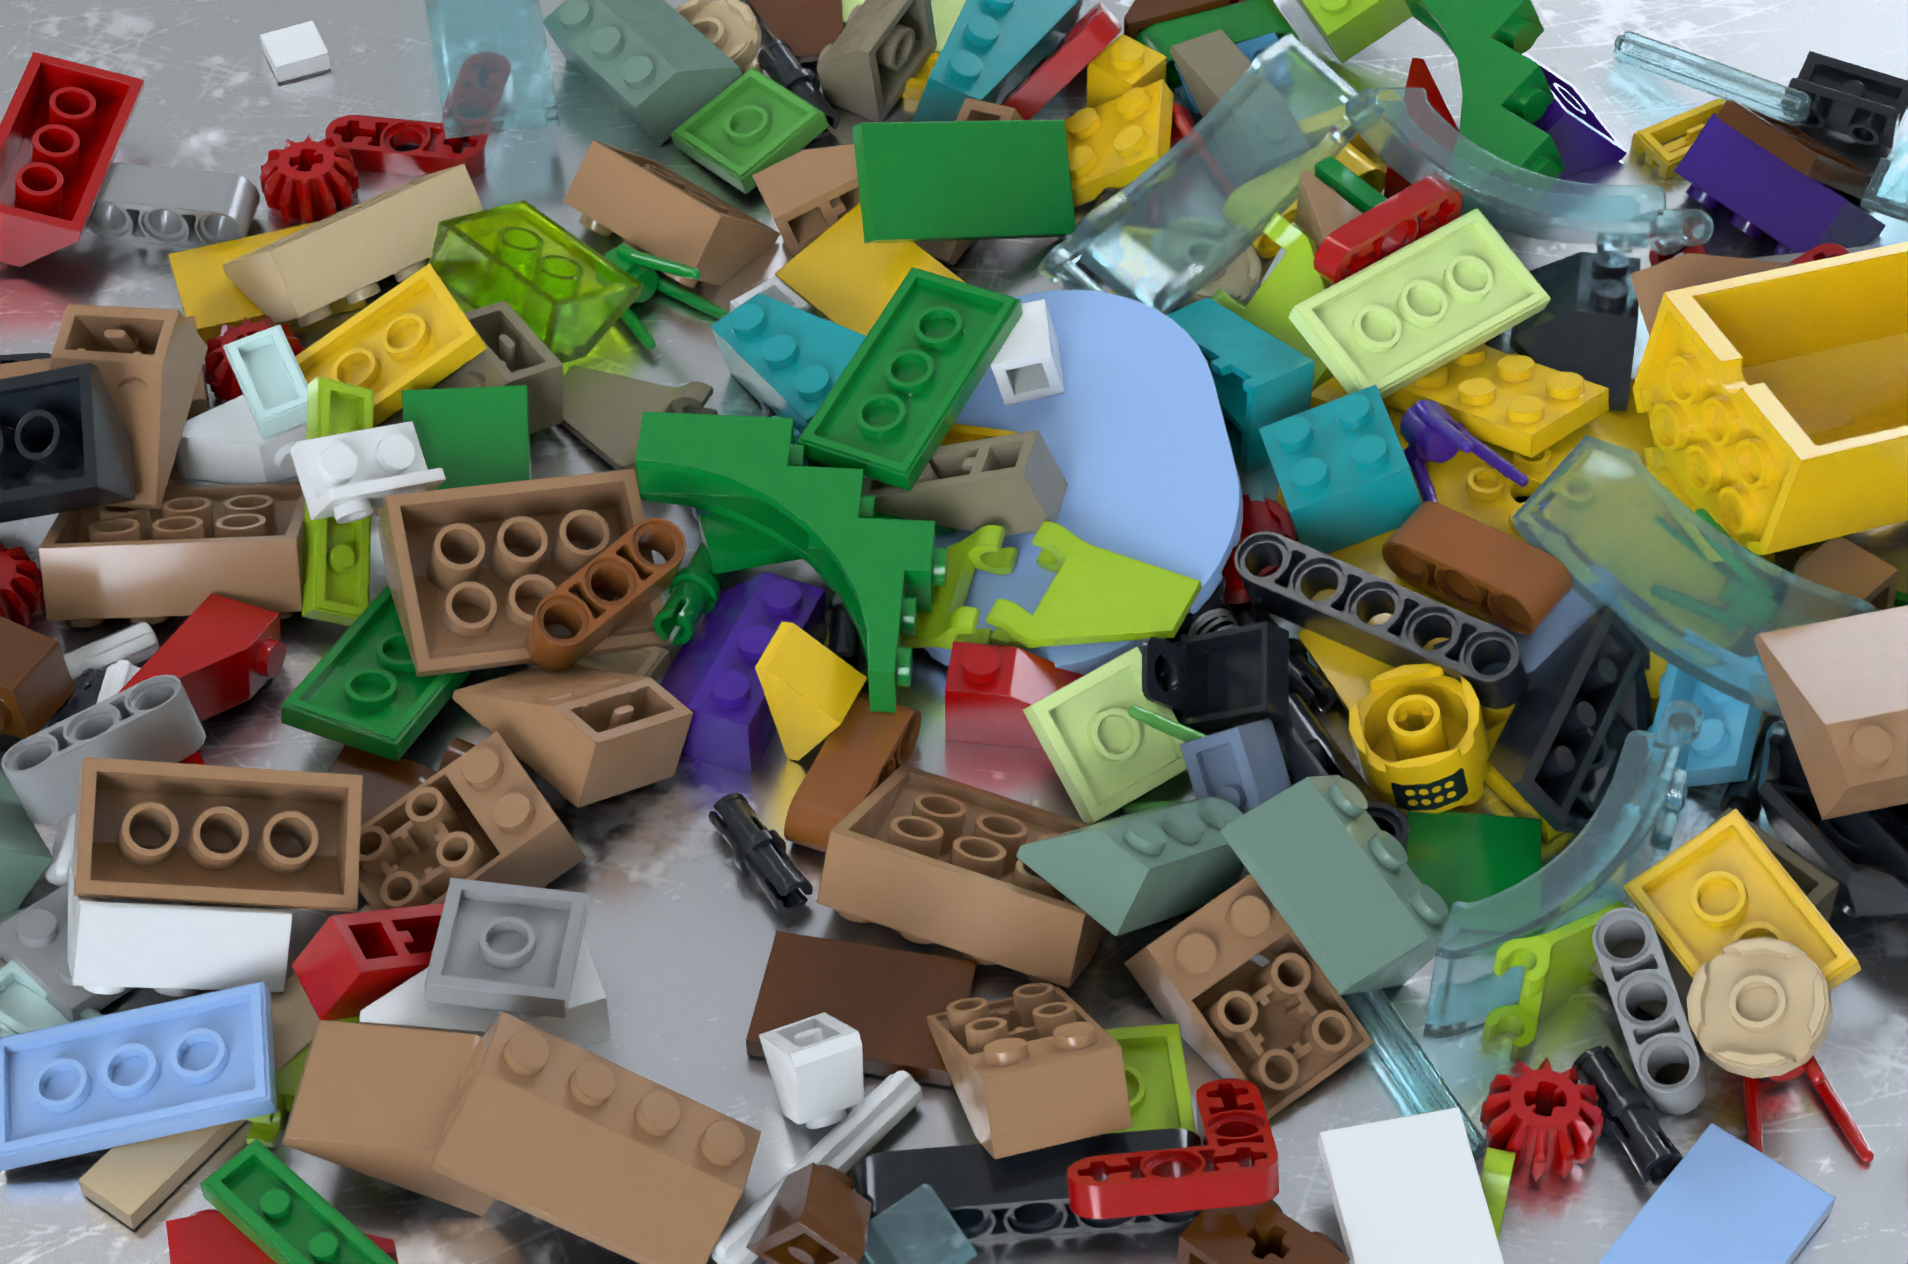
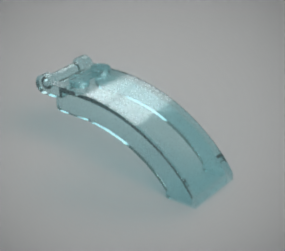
(491, 66)
(1213, 187)
(1515, 200)
(1670, 571)
(1583, 879)

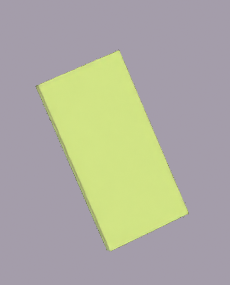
(1420, 307)

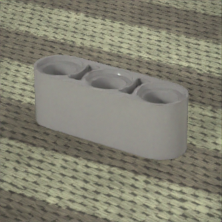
(173, 206)
(139, 724)
(1642, 980)

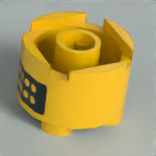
(1421, 740)

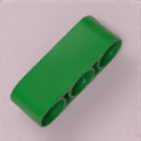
(1238, 21)

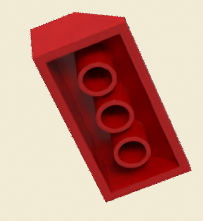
(58, 152)

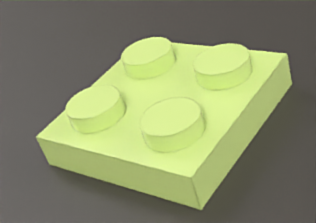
(1095, 743)

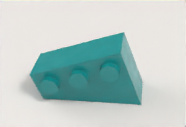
(1253, 374)

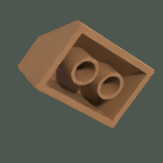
(665, 214)

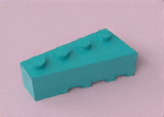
(994, 51)

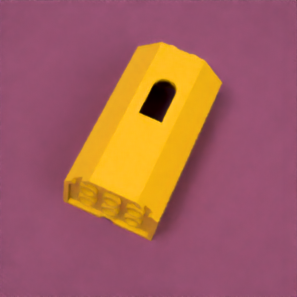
(1784, 399)

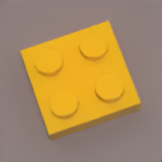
(1118, 140)

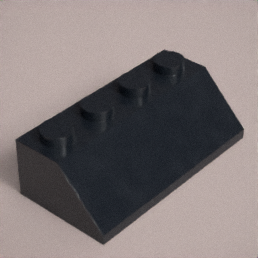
(61, 444)

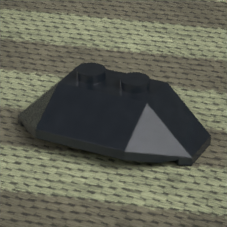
(1587, 322)
(1575, 721)
(1857, 850)

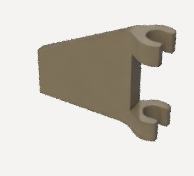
(608, 410)

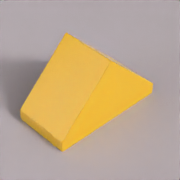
(805, 688)

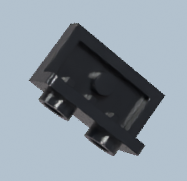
(1853, 99)

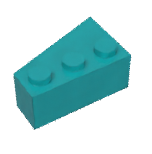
(785, 355)

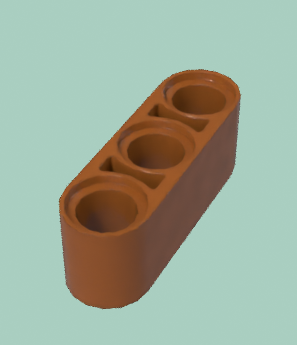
(1477, 567)
(595, 619)
(849, 768)

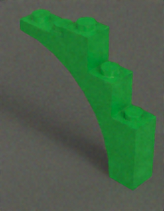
(1498, 83)
(821, 514)

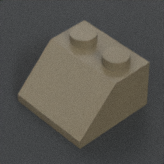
(877, 55)

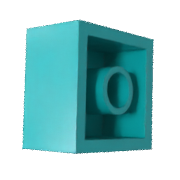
(1342, 471)

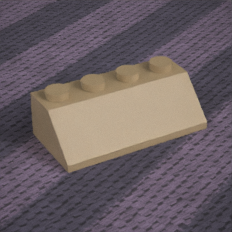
(353, 248)

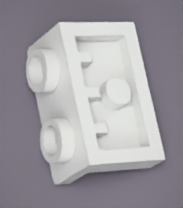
(356, 470)

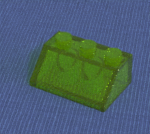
(539, 269)

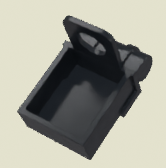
(1221, 676)

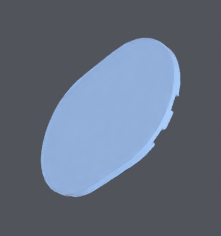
(1138, 452)

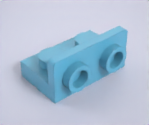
(1727, 733)

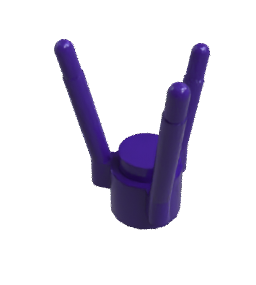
(1437, 439)

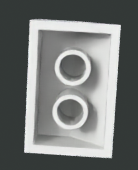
(174, 945)

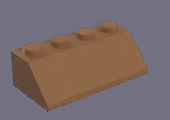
(217, 835)
(594, 1147)

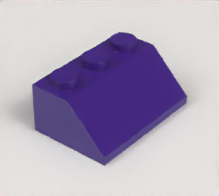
(1770, 194)
(718, 673)

